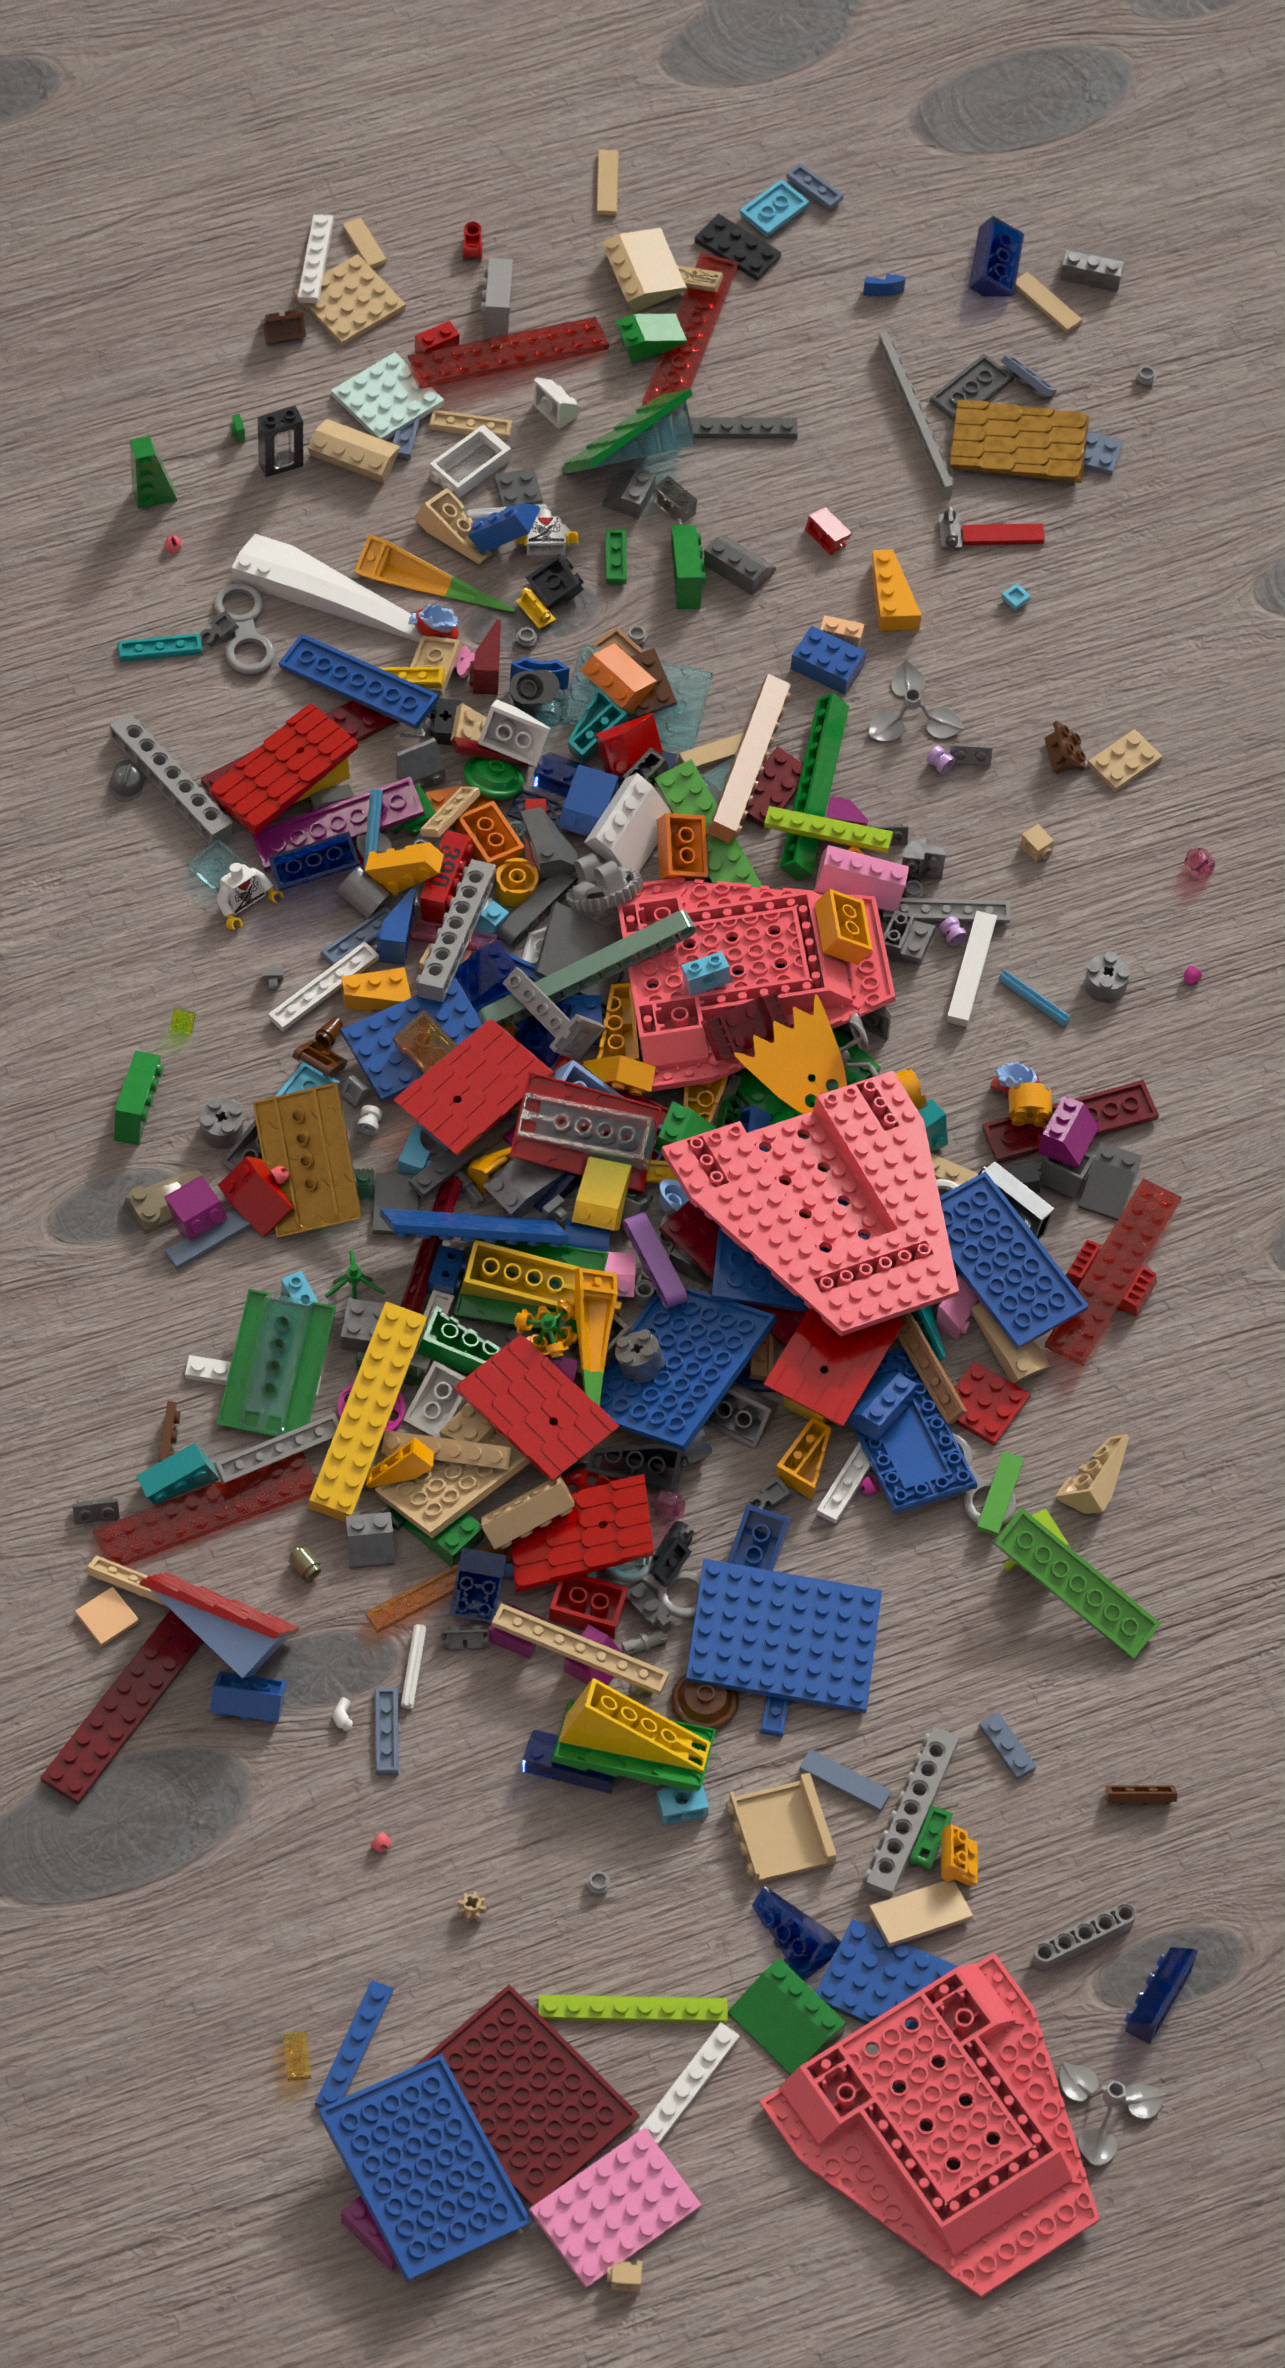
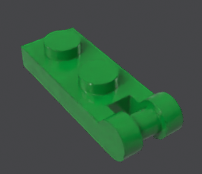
(930, 1838)

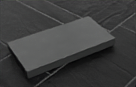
(976, 383)

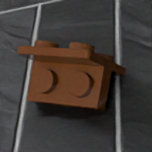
(284, 327)
(1064, 749)

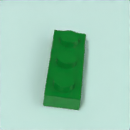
(616, 556)

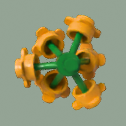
(547, 1321)

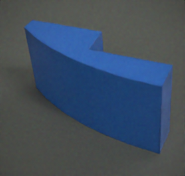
(889, 286)

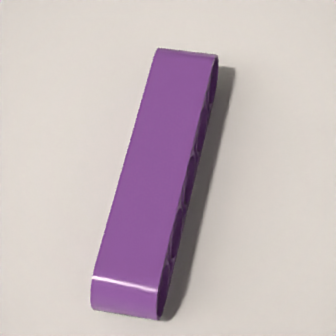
(655, 1260)

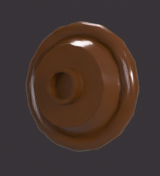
(703, 1704)

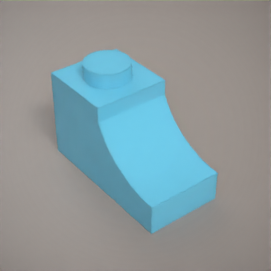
(491, 918)
(414, 1155)

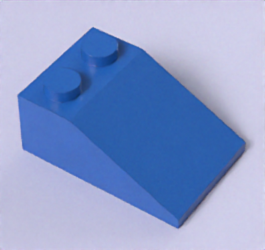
(587, 799)
(394, 935)
(759, 1538)

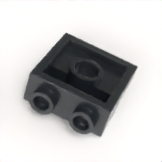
(555, 582)

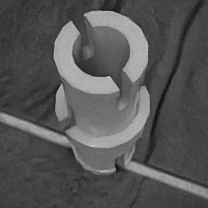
(644, 1642)

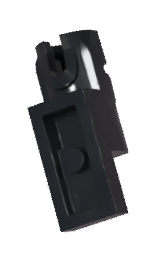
(672, 1553)

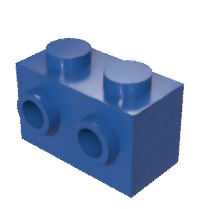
(447, 1270)

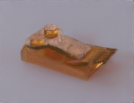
(424, 1042)

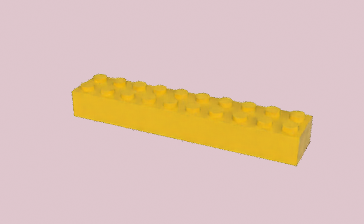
(367, 1412)

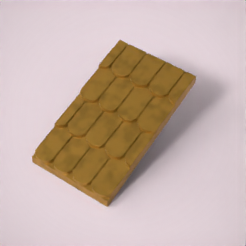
(1019, 441)
(311, 1140)

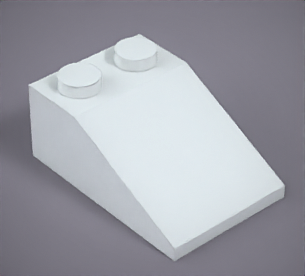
(514, 733)
(436, 1400)

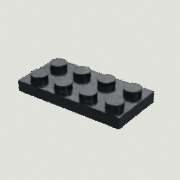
(736, 244)

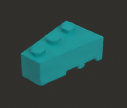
(599, 716)
(177, 1474)

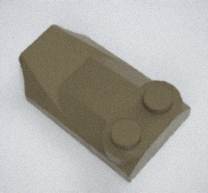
(150, 1205)

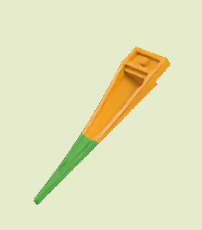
(395, 566)
(594, 1310)

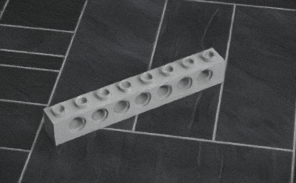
(170, 779)
(456, 930)
(885, 1884)

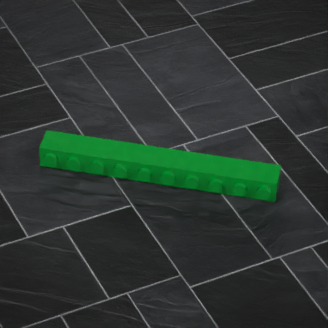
(815, 781)

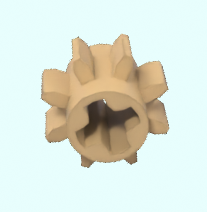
(468, 1906)

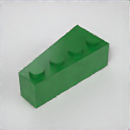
(149, 476)
(687, 566)
(137, 1097)
(454, 1344)

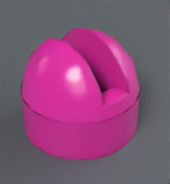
(1192, 975)
(869, 1485)

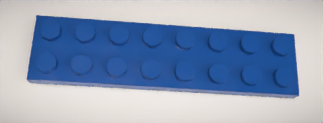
(359, 681)

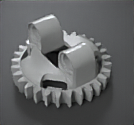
(615, 881)

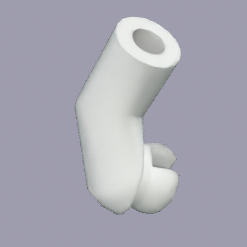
(340, 1716)

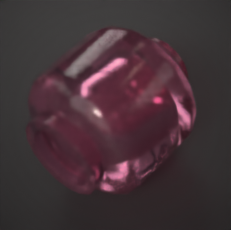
(1199, 863)
(668, 1505)

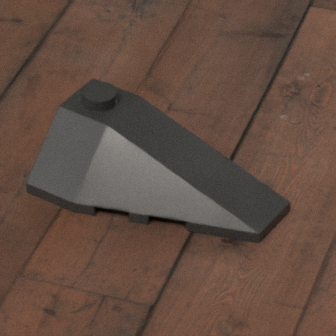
(548, 845)

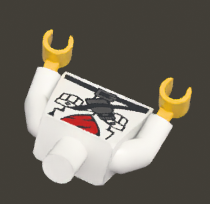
(548, 536)
(240, 890)

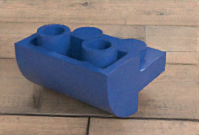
(587, 1236)

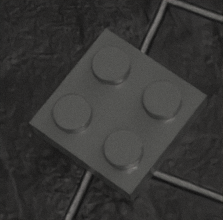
(518, 488)

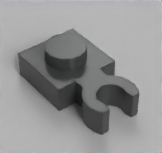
(221, 626)
(772, 1493)

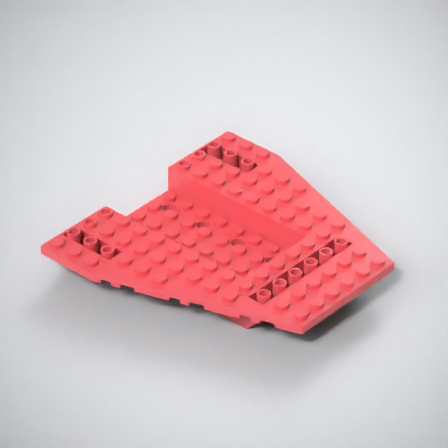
(750, 917)
(874, 1161)
(865, 2140)

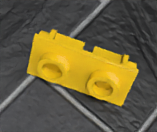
(534, 609)

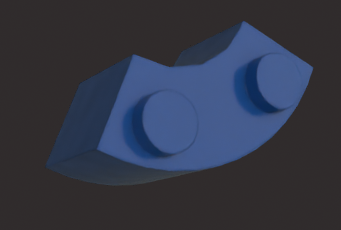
(527, 664)

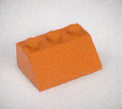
(619, 677)
(489, 834)
(682, 846)

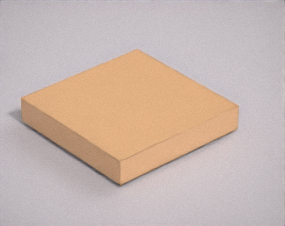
(107, 1616)

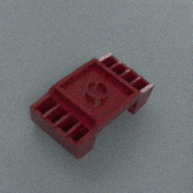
(735, 1027)

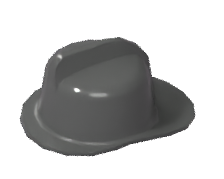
(534, 686)
(126, 781)

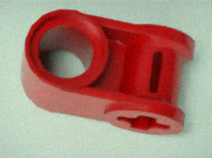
(472, 241)

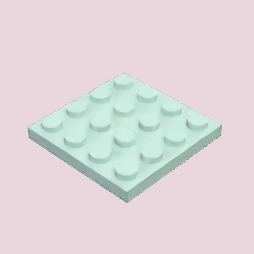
(386, 397)

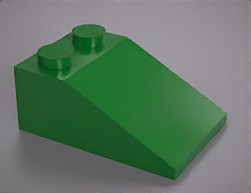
(649, 334)
(680, 1125)
(448, 1543)

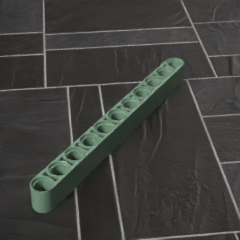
(597, 966)

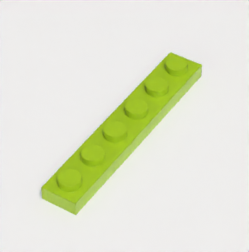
(828, 829)

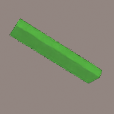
(1000, 1493)

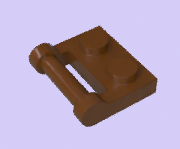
(320, 1058)

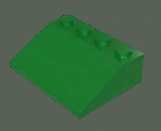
(786, 2017)

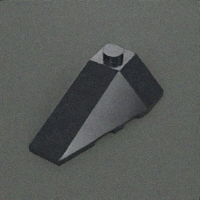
(657, 1462)

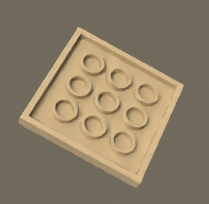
(353, 301)

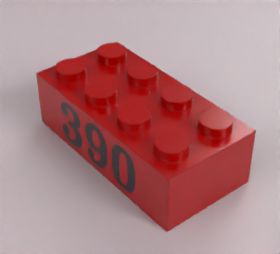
(442, 887)

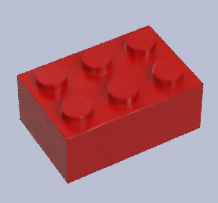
(587, 1602)

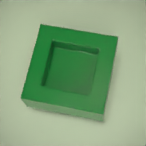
(237, 428)

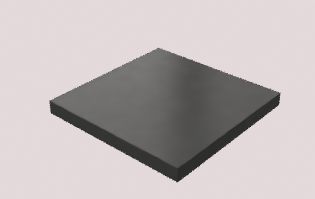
(571, 938)

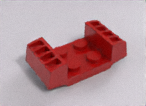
(1138, 1290)

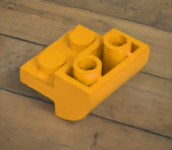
(958, 1856)

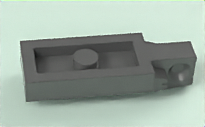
(649, 1607)

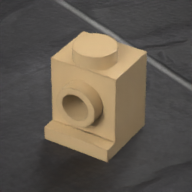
(625, 2276)

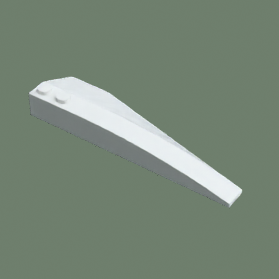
(300, 578)

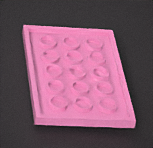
(615, 2207)

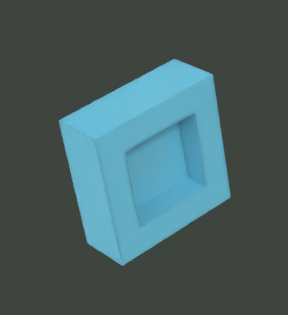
(1015, 597)

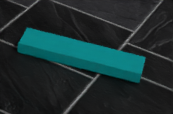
(159, 647)

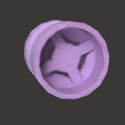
(940, 760)
(953, 931)

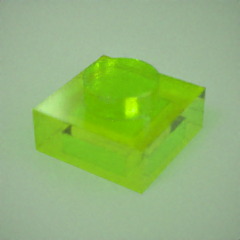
(182, 1021)

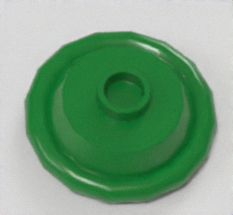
(493, 778)

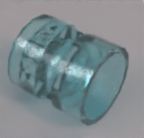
(552, 711)

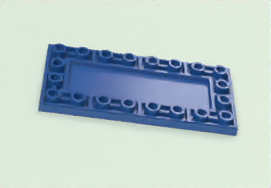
(474, 1226)
(917, 1454)

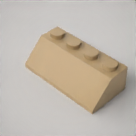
(353, 450)
(527, 1512)

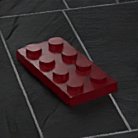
(775, 785)

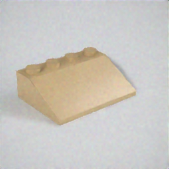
(644, 267)

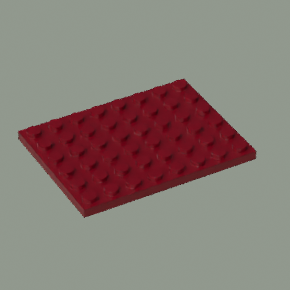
(532, 2094)

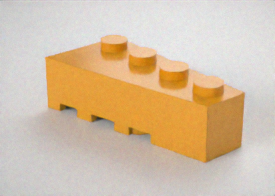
(893, 597)
(620, 1024)

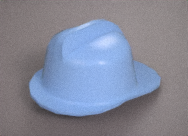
(671, 1195)

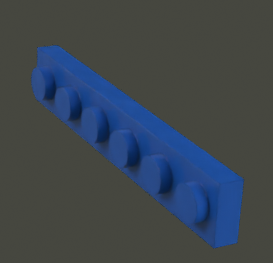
(355, 2044)

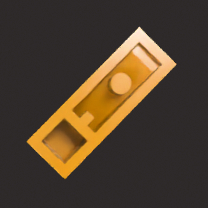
(402, 1465)

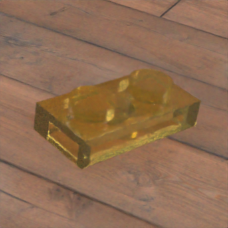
(297, 2056)

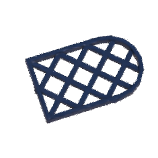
(510, 813)

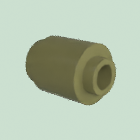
(305, 1563)

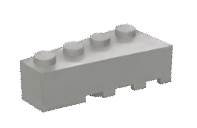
(497, 297)

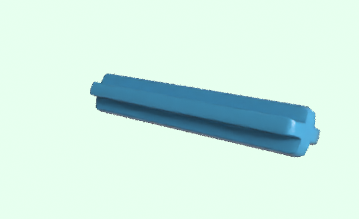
(373, 823)
(1034, 998)

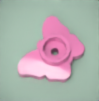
(463, 661)

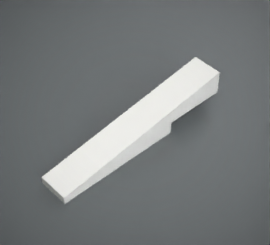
(971, 969)

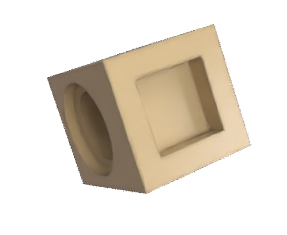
(1037, 843)

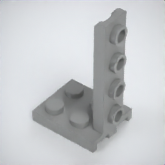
(571, 1036)

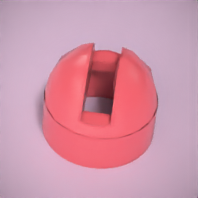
(169, 546)
(279, 1174)
(379, 1842)

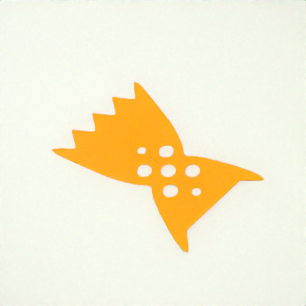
(796, 1055)

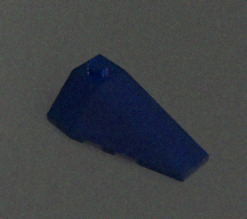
(800, 1938)

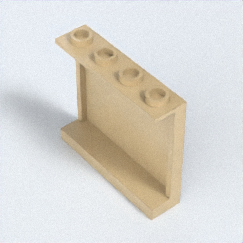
(782, 1830)

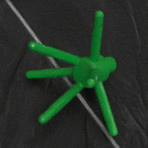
(353, 1276)

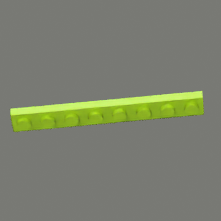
(633, 2009)

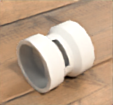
(369, 1119)

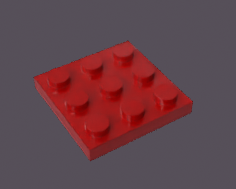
(989, 1402)

